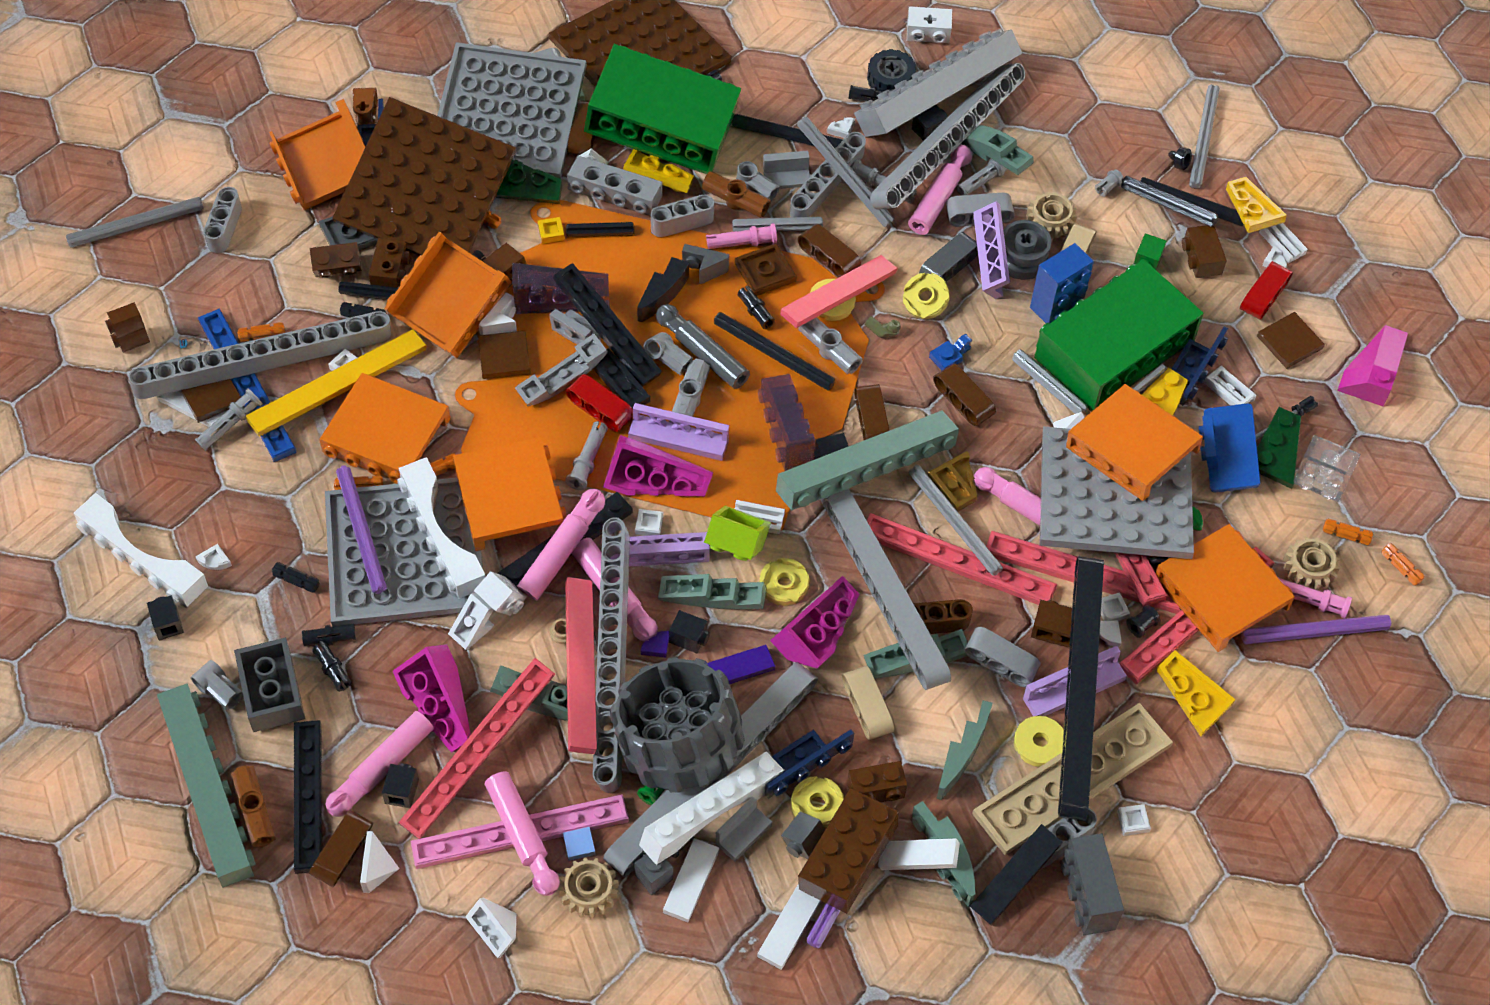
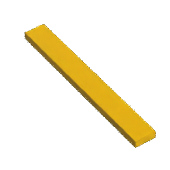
(334, 383)

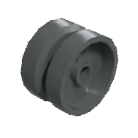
(1026, 248)

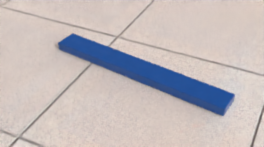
(220, 335)

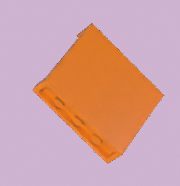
(320, 157)
(447, 295)
(382, 427)
(1132, 440)
(508, 490)
(1224, 586)

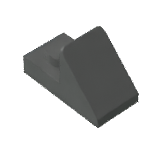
(708, 261)

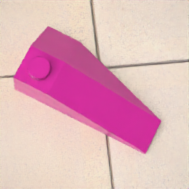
(1375, 368)
(647, 470)
(815, 631)
(436, 689)

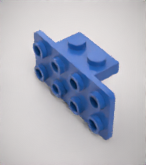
(1230, 447)

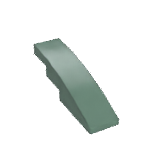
(712, 593)
(892, 660)
(962, 753)

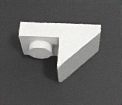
(500, 317)
(472, 622)

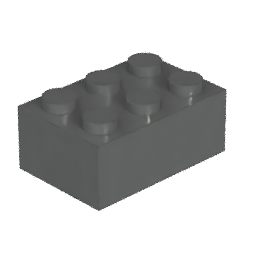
(269, 684)
(1092, 884)

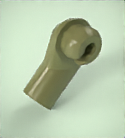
(883, 330)

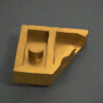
(956, 481)

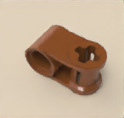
(365, 105)

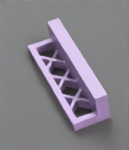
(987, 244)
(679, 434)
(657, 550)
(1050, 692)

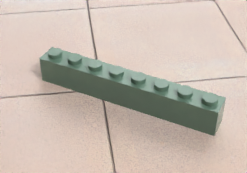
(866, 460)
(205, 785)

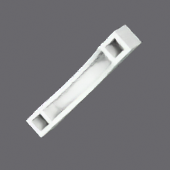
(461, 566)
(173, 576)
(677, 827)

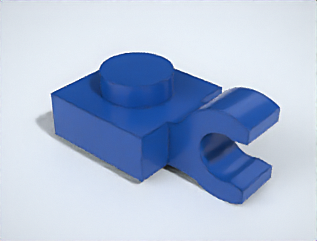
(950, 354)

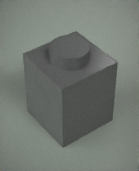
(803, 835)
(652, 875)

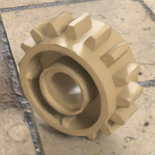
(1053, 213)
(1316, 552)
(588, 901)

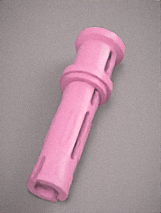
(752, 236)
(1324, 600)

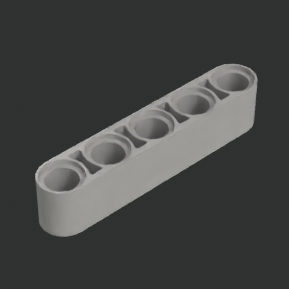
(824, 185)

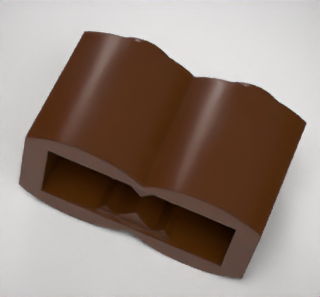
(127, 327)

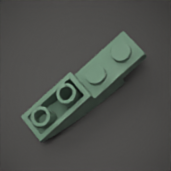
(1000, 147)
(549, 702)
(962, 876)

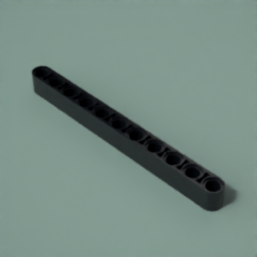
(1081, 689)

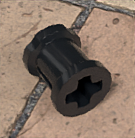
(1143, 621)

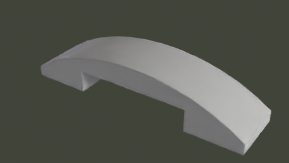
(564, 374)

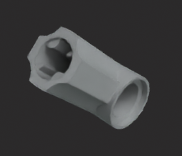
(756, 181)
(667, 353)
(213, 680)

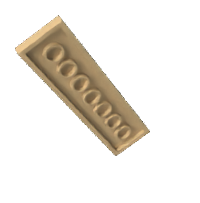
(1034, 799)

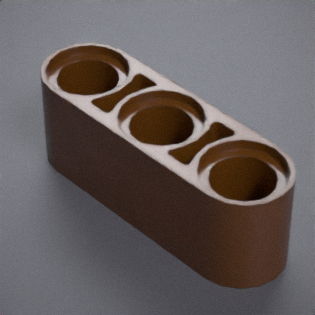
(578, 139)
(828, 251)
(964, 394)
(871, 410)
(946, 612)
(341, 848)

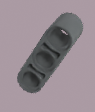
(951, 257)

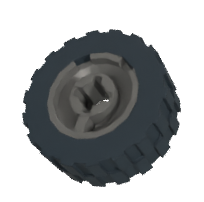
(889, 69)

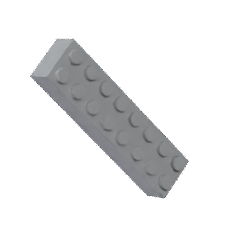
(937, 82)

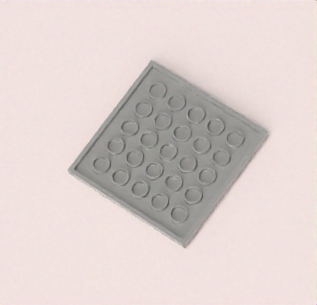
(515, 100)
(1097, 514)
(407, 564)

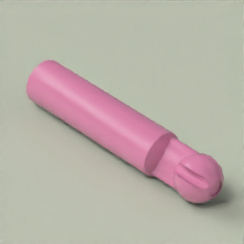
(939, 191)
(1010, 493)
(561, 544)
(589, 558)
(376, 766)
(522, 831)

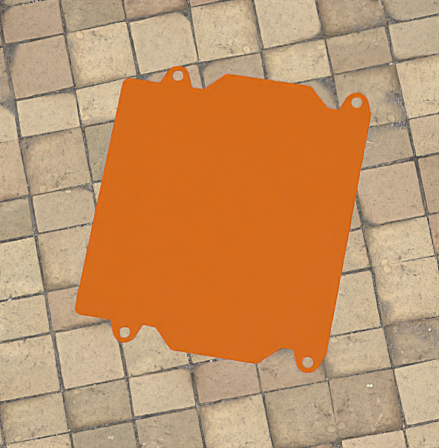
(750, 459)

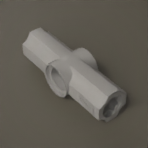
(831, 345)
(692, 383)

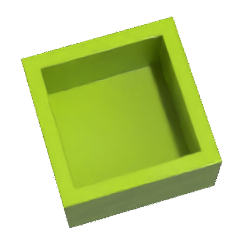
(737, 533)

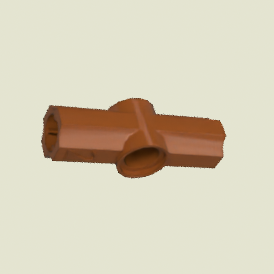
(736, 194)
(256, 819)

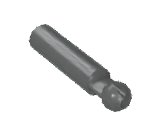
(703, 346)

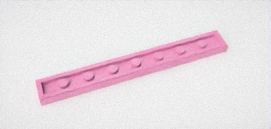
(494, 837)

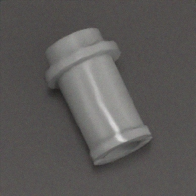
(1113, 179)

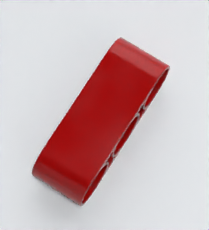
(1266, 290)
(599, 402)

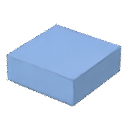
(579, 843)

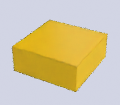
(551, 230)

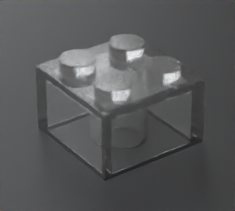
(1326, 468)

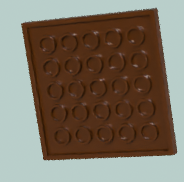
(644, 26)
(423, 180)

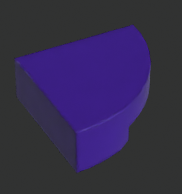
(656, 645)

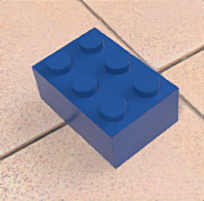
(1061, 283)

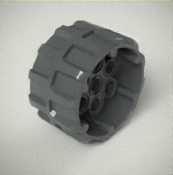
(677, 724)

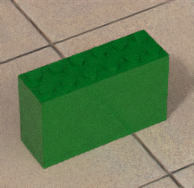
(662, 109)
(1117, 334)

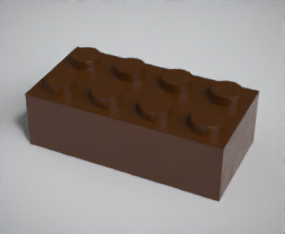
(848, 850)

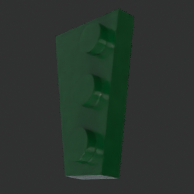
(529, 184)
(1279, 448)

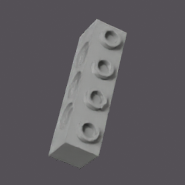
(614, 185)

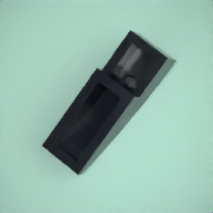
(663, 288)

